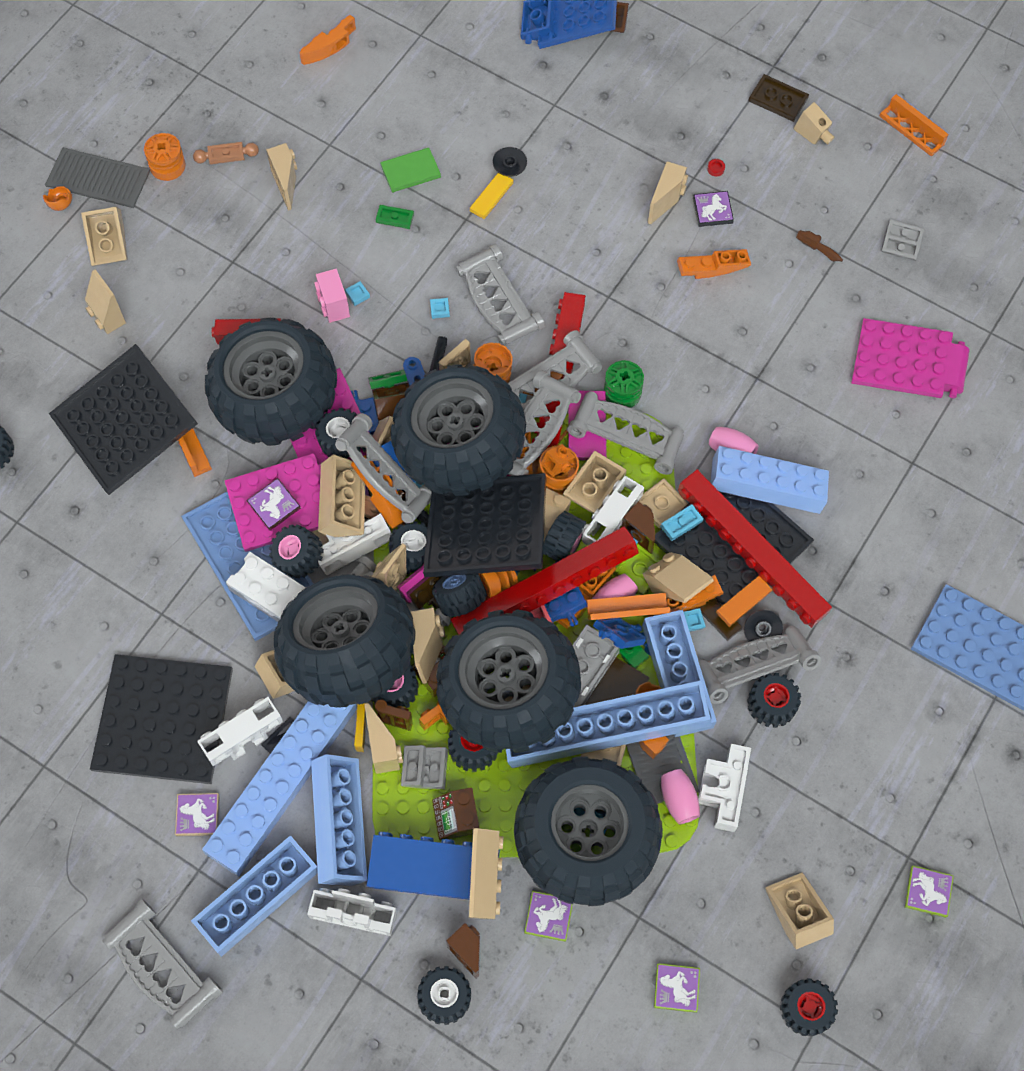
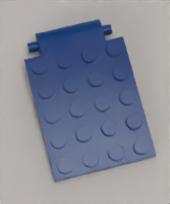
(565, 20)

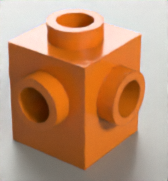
(557, 460)

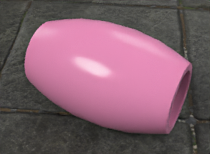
(732, 439)
(617, 587)
(680, 796)

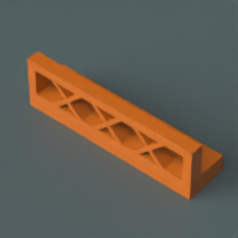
(917, 123)
(194, 453)
(627, 606)

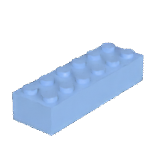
(770, 479)
(674, 655)
(338, 820)
(255, 896)

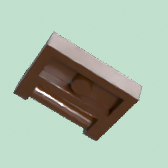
(396, 717)

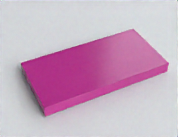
(590, 442)

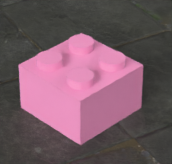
(331, 296)

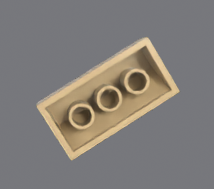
(341, 499)
(484, 874)

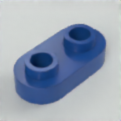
(413, 372)

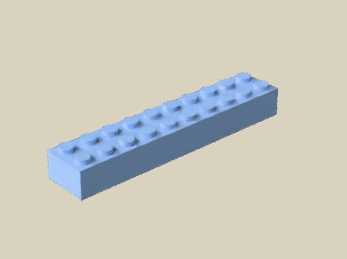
(622, 723)
(275, 785)

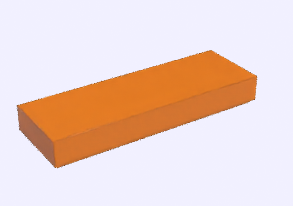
(744, 601)

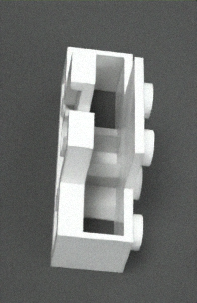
(613, 510)
(345, 549)
(239, 731)
(724, 786)
(352, 911)

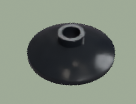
(509, 161)
(772, 623)

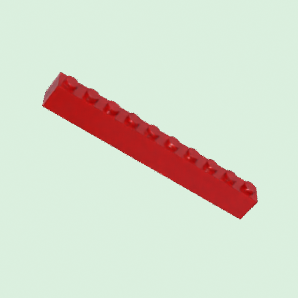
(568, 320)
(754, 549)
(557, 578)

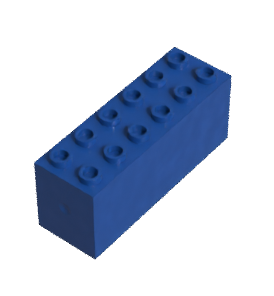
(420, 866)

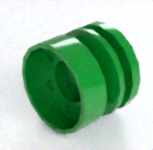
(624, 392)

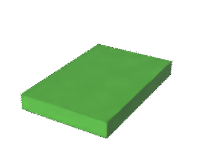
(410, 169)

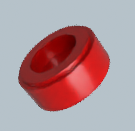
(716, 167)

